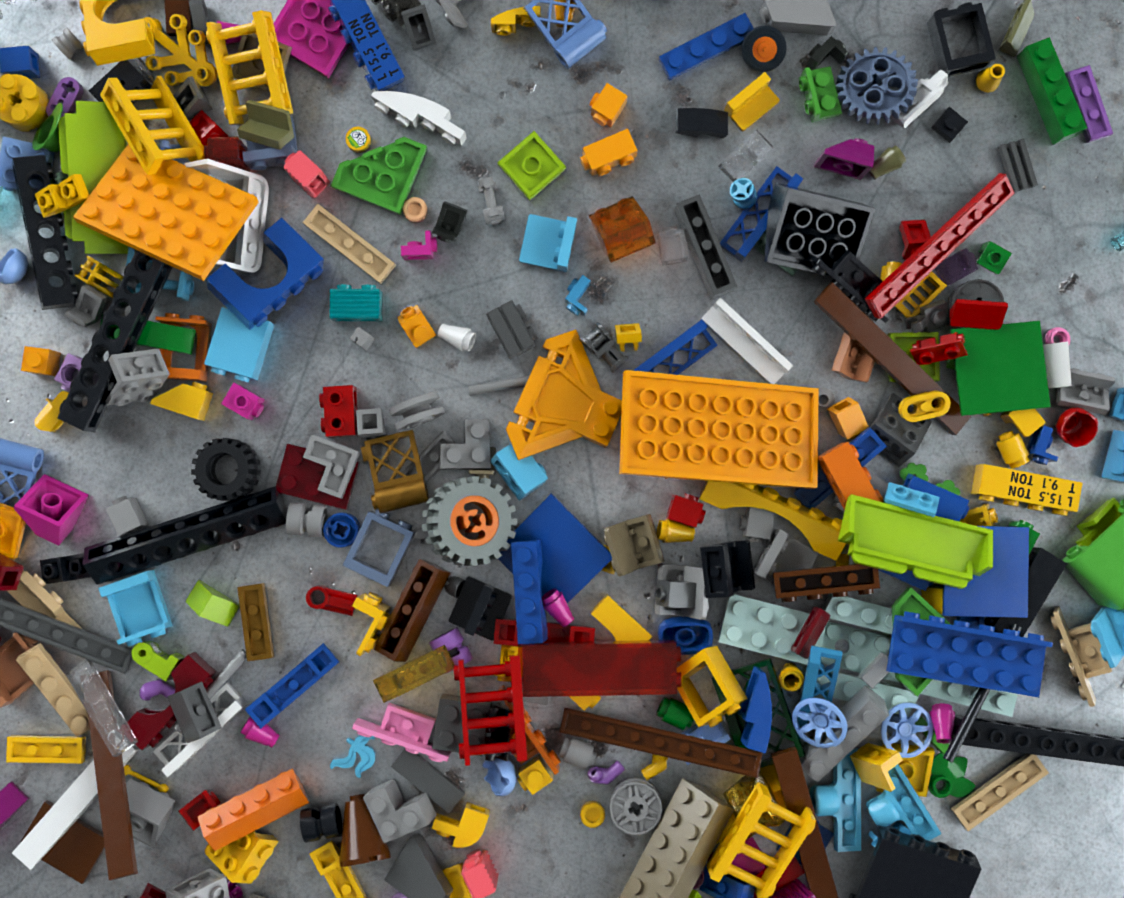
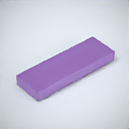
(1089, 103)

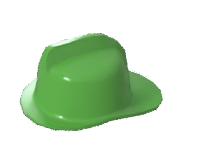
(48, 133)

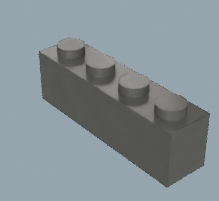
(705, 247)

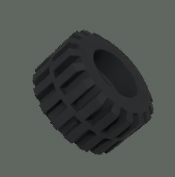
(206, 464)

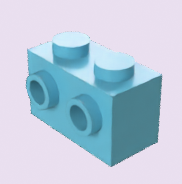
(520, 475)

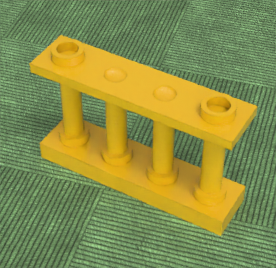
(267, 51)
(139, 136)
(746, 823)

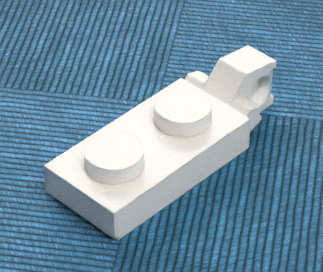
(927, 92)

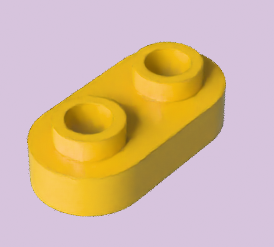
(923, 406)

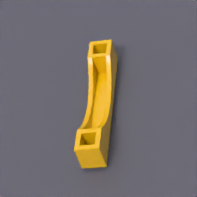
(818, 529)

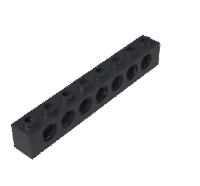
(130, 327)
(185, 535)
(1044, 741)

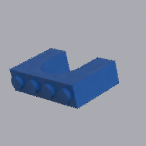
(254, 304)
(949, 506)

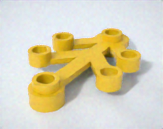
(181, 53)

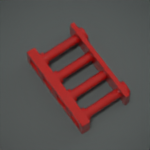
(513, 720)

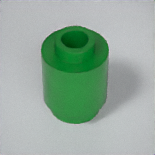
(675, 713)

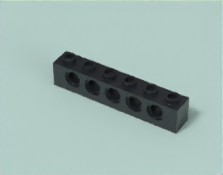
(50, 297)

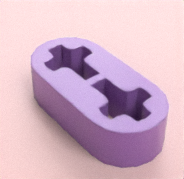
(67, 99)

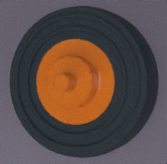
(764, 48)

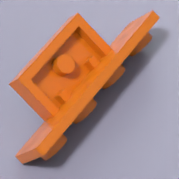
(535, 741)

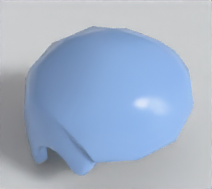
(13, 266)
(501, 776)

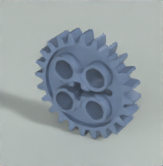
(876, 85)

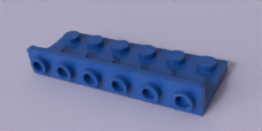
(967, 654)

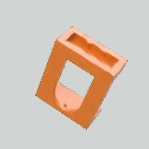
(203, 330)

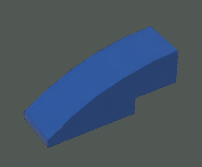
(757, 712)

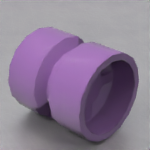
(451, 640)

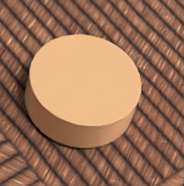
(415, 210)

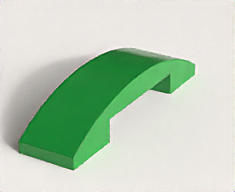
(165, 337)

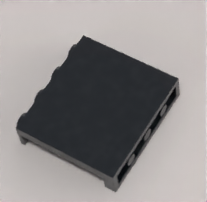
(917, 868)

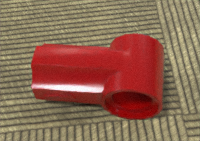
(334, 601)

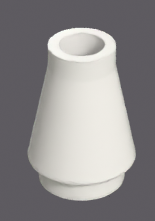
(458, 337)

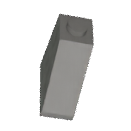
(799, 16)

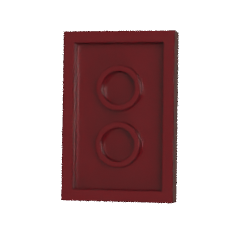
(302, 478)

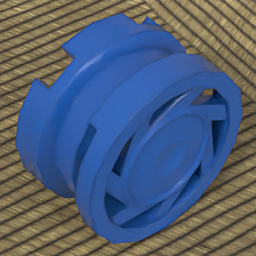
(341, 529)

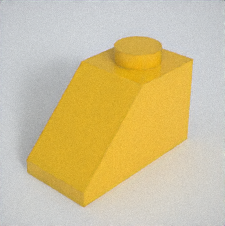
(186, 400)

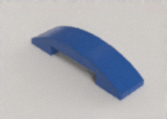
(292, 685)

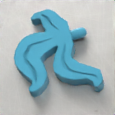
(366, 753)

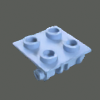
(15, 148)

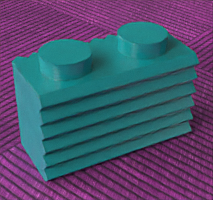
(356, 304)

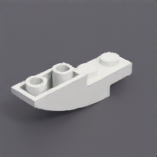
(412, 109)

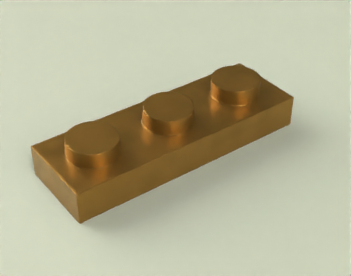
(255, 622)

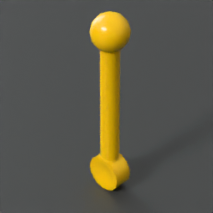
(161, 787)

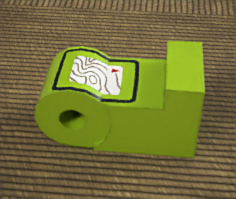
(155, 660)

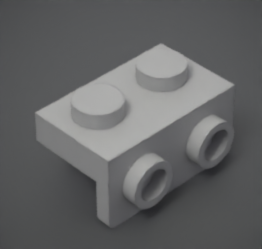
(1087, 392)

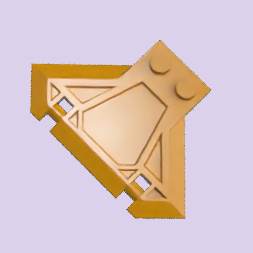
(562, 401)

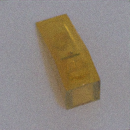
(413, 673)

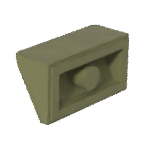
(1018, 29)

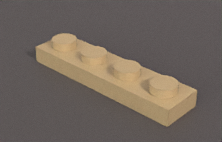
(349, 243)
(55, 687)
(999, 791)

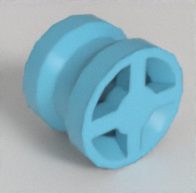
(743, 187)

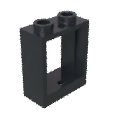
(940, 46)

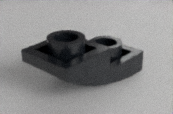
(701, 121)
(63, 569)

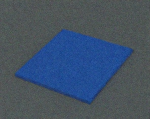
(568, 548)
(1001, 589)

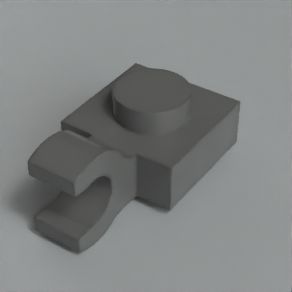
(931, 318)

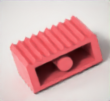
(306, 173)
(479, 874)

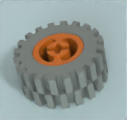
(492, 530)

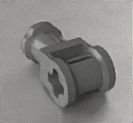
(603, 346)

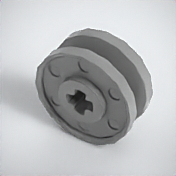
(417, 411)
(625, 816)

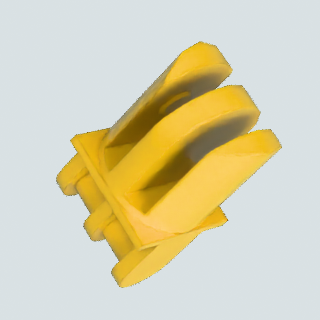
(98, 275)
(48, 417)

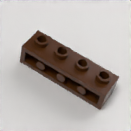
(825, 580)
(412, 611)

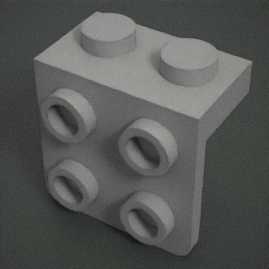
(689, 574)

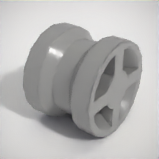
(67, 43)

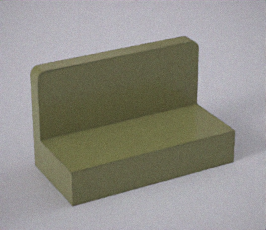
(267, 125)

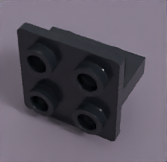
(479, 607)

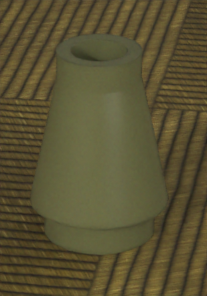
(887, 162)

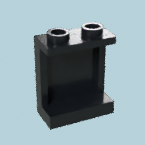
(727, 568)

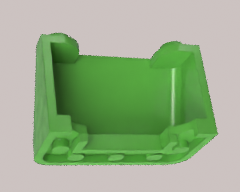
(1101, 565)

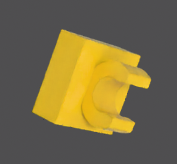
(628, 334)

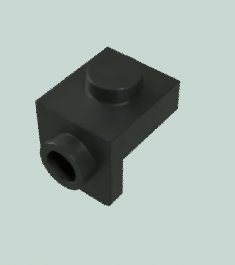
(830, 47)
(449, 222)

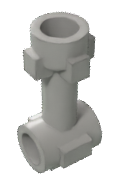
(494, 213)

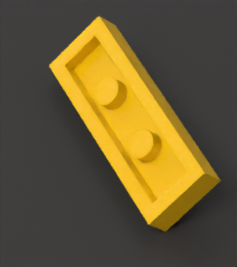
(46, 749)

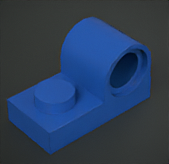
(727, 887)

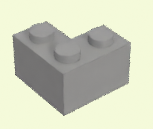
(393, 814)

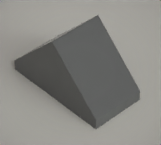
(418, 26)
(192, 98)

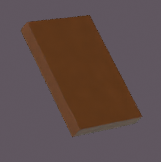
(76, 850)

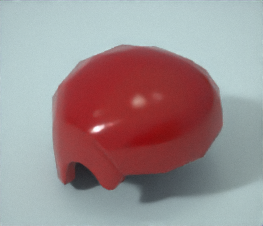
(1076, 427)

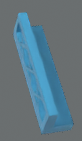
(811, 686)

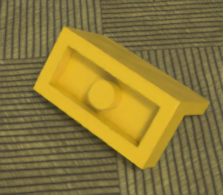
(752, 102)
(873, 764)

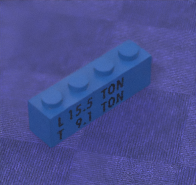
(368, 43)

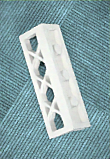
(746, 342)
(185, 754)

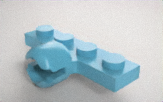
(842, 802)
(902, 805)

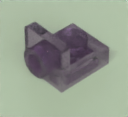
(957, 267)

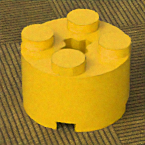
(22, 102)

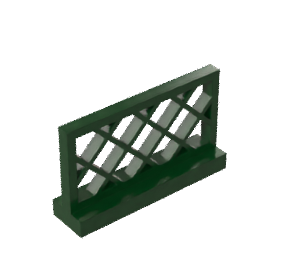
(737, 723)

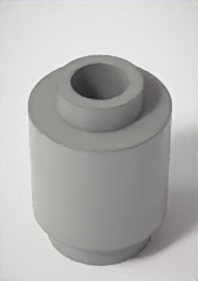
(577, 753)

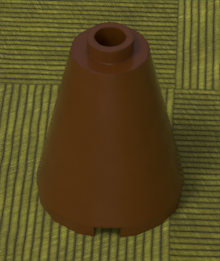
(360, 837)

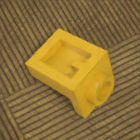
(981, 516)

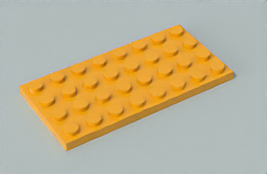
(719, 430)

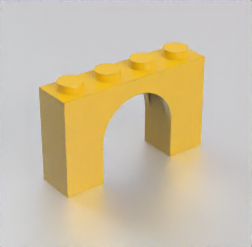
(113, 42)
(621, 626)

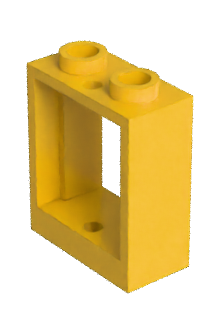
(724, 677)

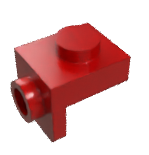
(198, 806)

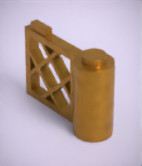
(400, 491)

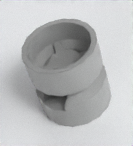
(304, 519)

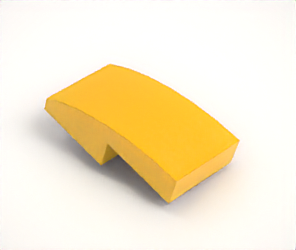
(505, 22)
(62, 196)

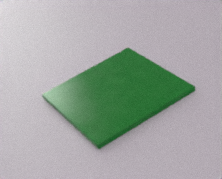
(1002, 369)

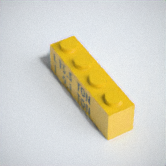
(1026, 488)

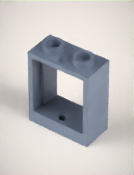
(368, 570)

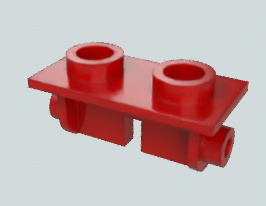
(928, 350)

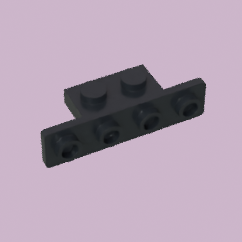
(852, 276)

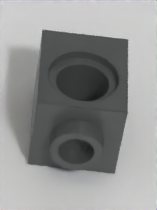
(675, 593)

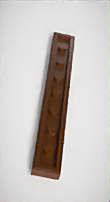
(885, 352)
(661, 742)
(796, 798)
(113, 803)

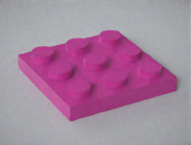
(311, 34)

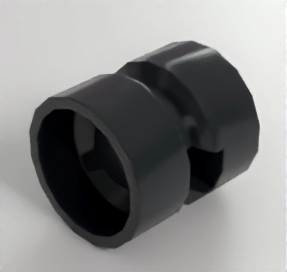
(320, 823)

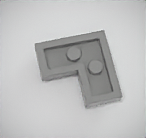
(473, 453)
(338, 462)

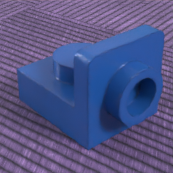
(1039, 443)

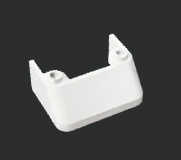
(246, 248)

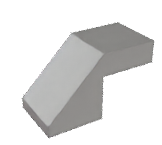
(371, 426)

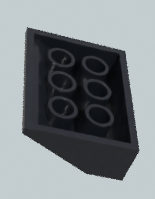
(813, 224)

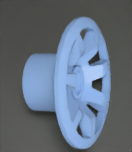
(822, 719)
(904, 729)

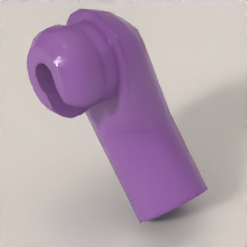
(156, 688)
(605, 775)

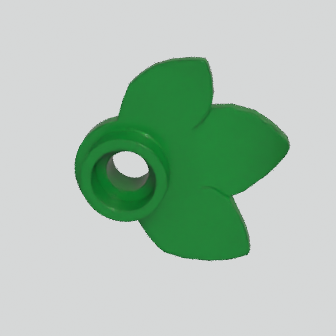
(952, 776)

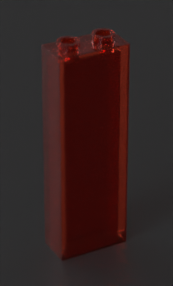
(601, 668)

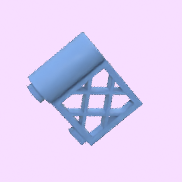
(577, 40)
(20, 460)

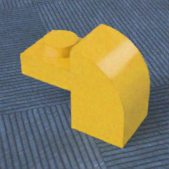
(465, 831)

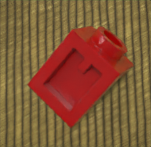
(206, 127)
(914, 235)

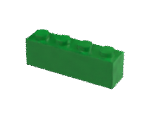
(1051, 91)

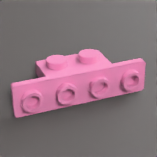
(405, 729)

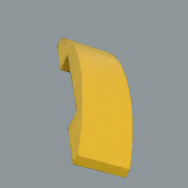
(340, 879)

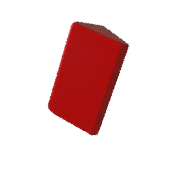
(978, 314)

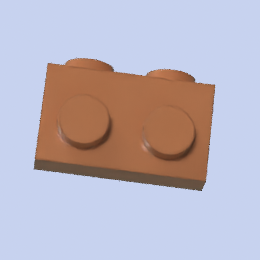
(852, 361)

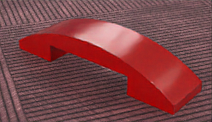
(506, 632)

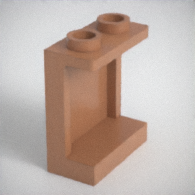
(12, 676)

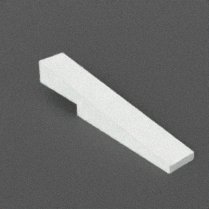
(62, 815)

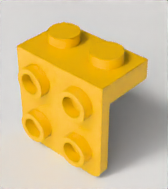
(373, 606)
(244, 857)

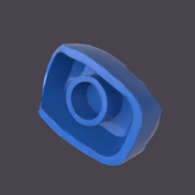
(687, 632)

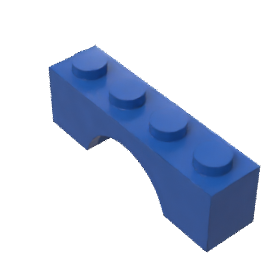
(530, 613)

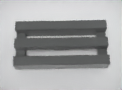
(1026, 162)

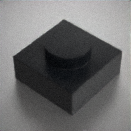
(949, 124)

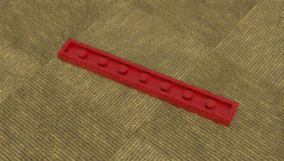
(939, 246)

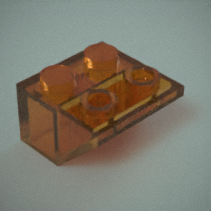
(622, 229)

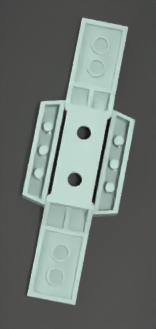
(774, 629)

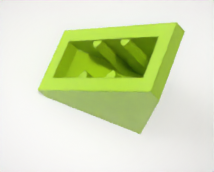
(212, 604)

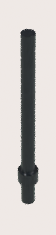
(969, 718)

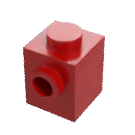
(686, 510)

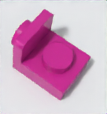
(417, 251)

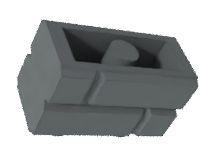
(511, 329)

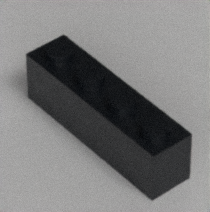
(1042, 576)

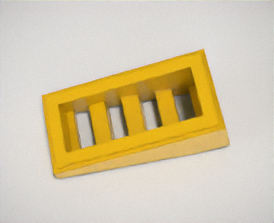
(939, 286)

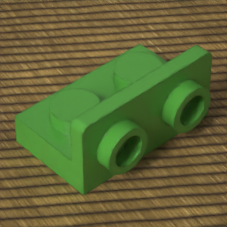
(820, 93)

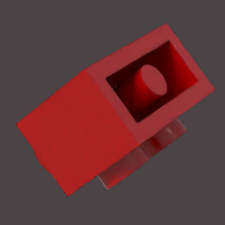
(339, 411)

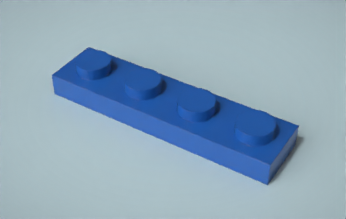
(705, 47)
(867, 445)

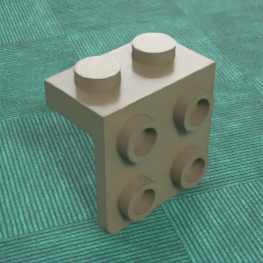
(633, 544)

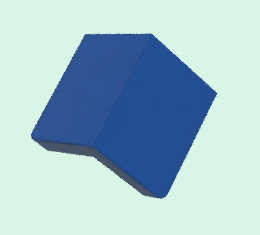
(20, 61)

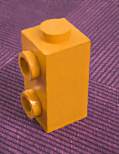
(608, 153)

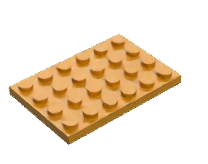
(169, 214)

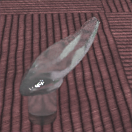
(140, 66)

